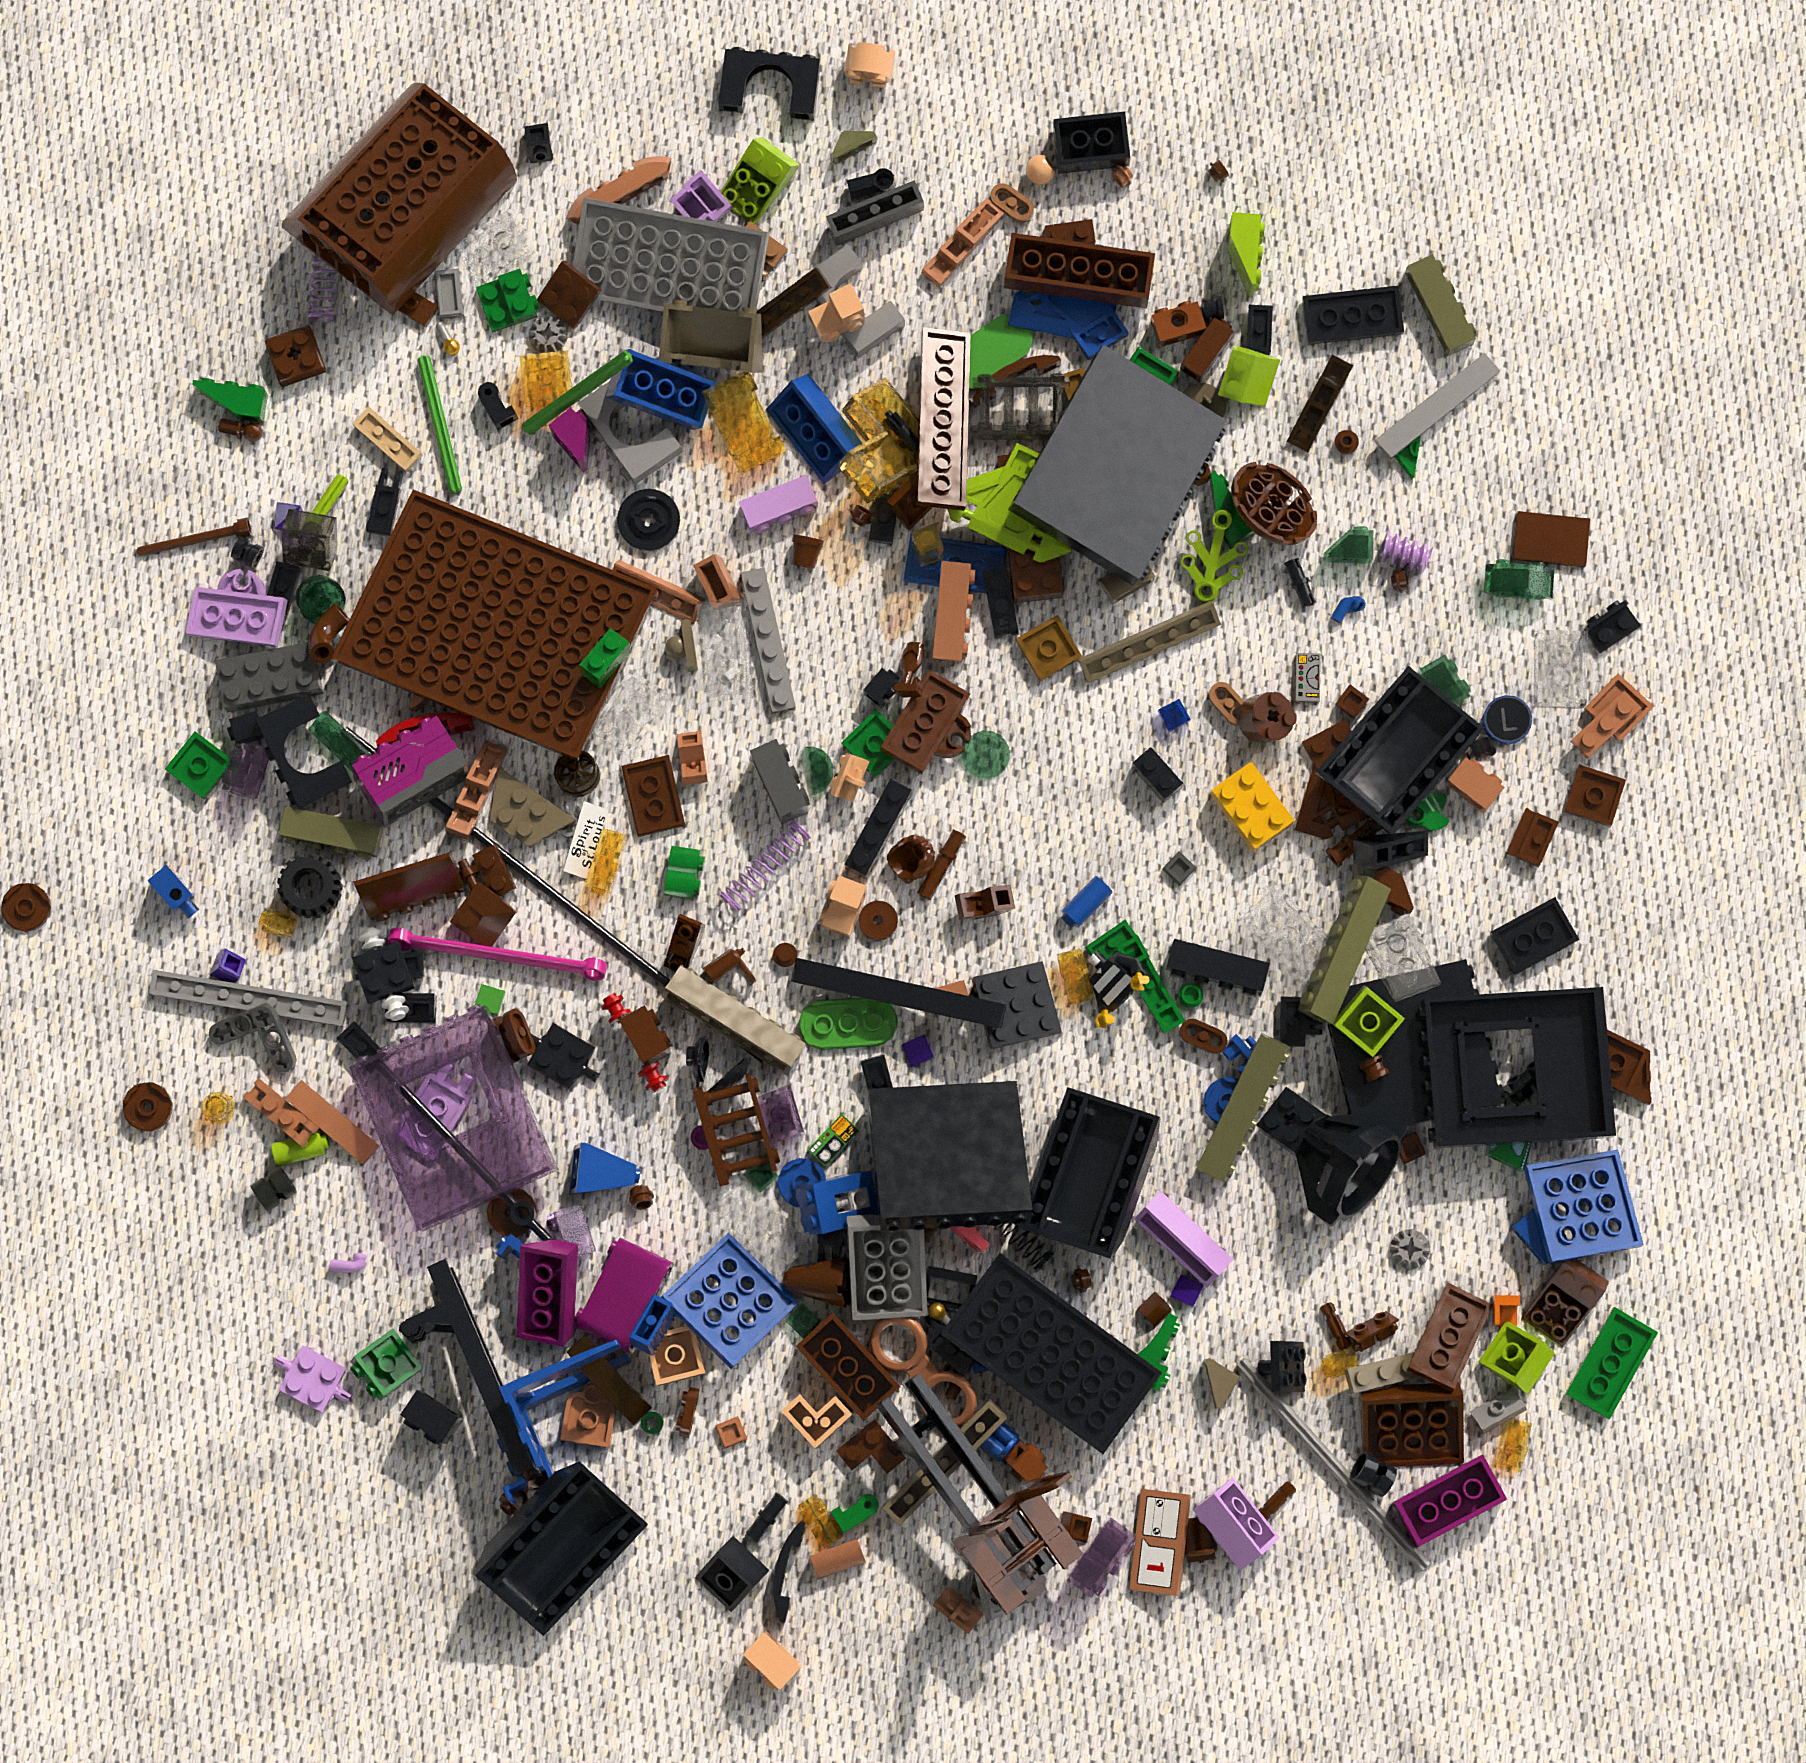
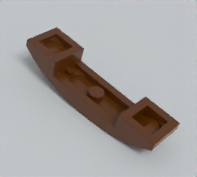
(1041, 363)

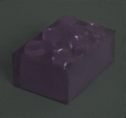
(1101, 1558)

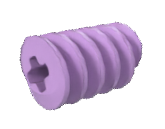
(1405, 552)

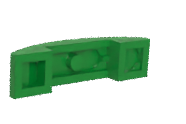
(1155, 993)

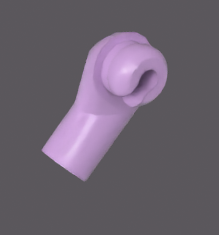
(348, 1266)

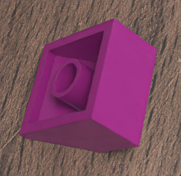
(572, 435)

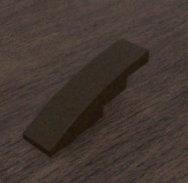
(1320, 403)

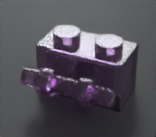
(245, 770)

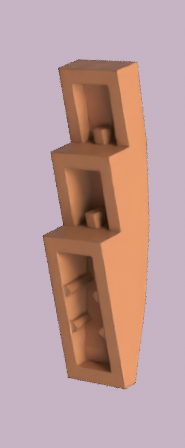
(962, 242)
(476, 790)
(332, 1122)

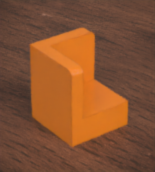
(1504, 1309)

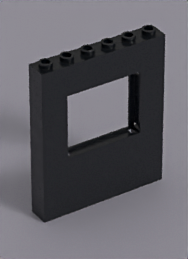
(1568, 1061)

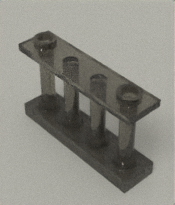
(1009, 430)

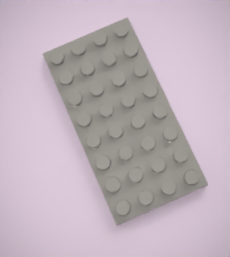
(660, 256)

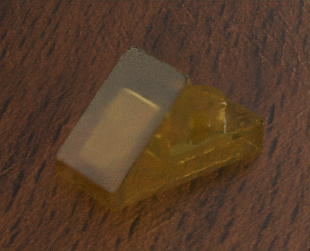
(1513, 1445)

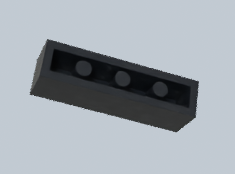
(878, 829)
(1218, 967)

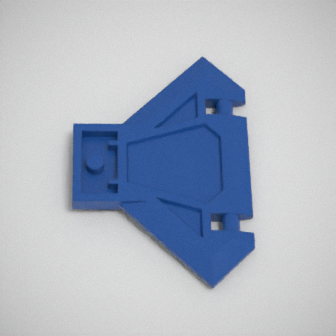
(1083, 320)

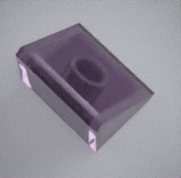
(781, 1115)

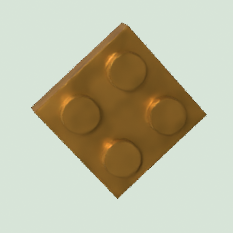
(1048, 648)

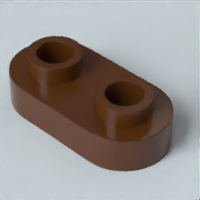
(1203, 1036)
(685, 1422)

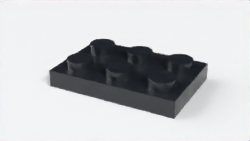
(1534, 936)

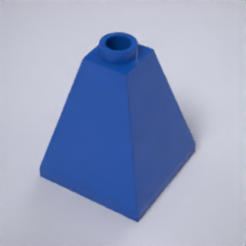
(600, 1170)

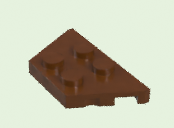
(1629, 1068)

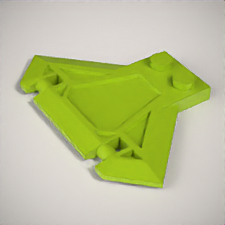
(992, 496)

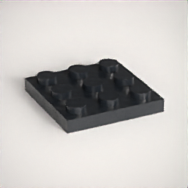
(1029, 1003)

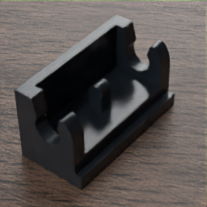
(421, 1008)

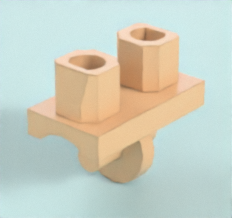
(849, 777)

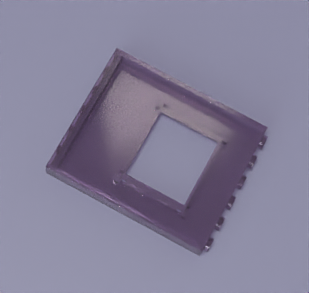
(474, 1163)

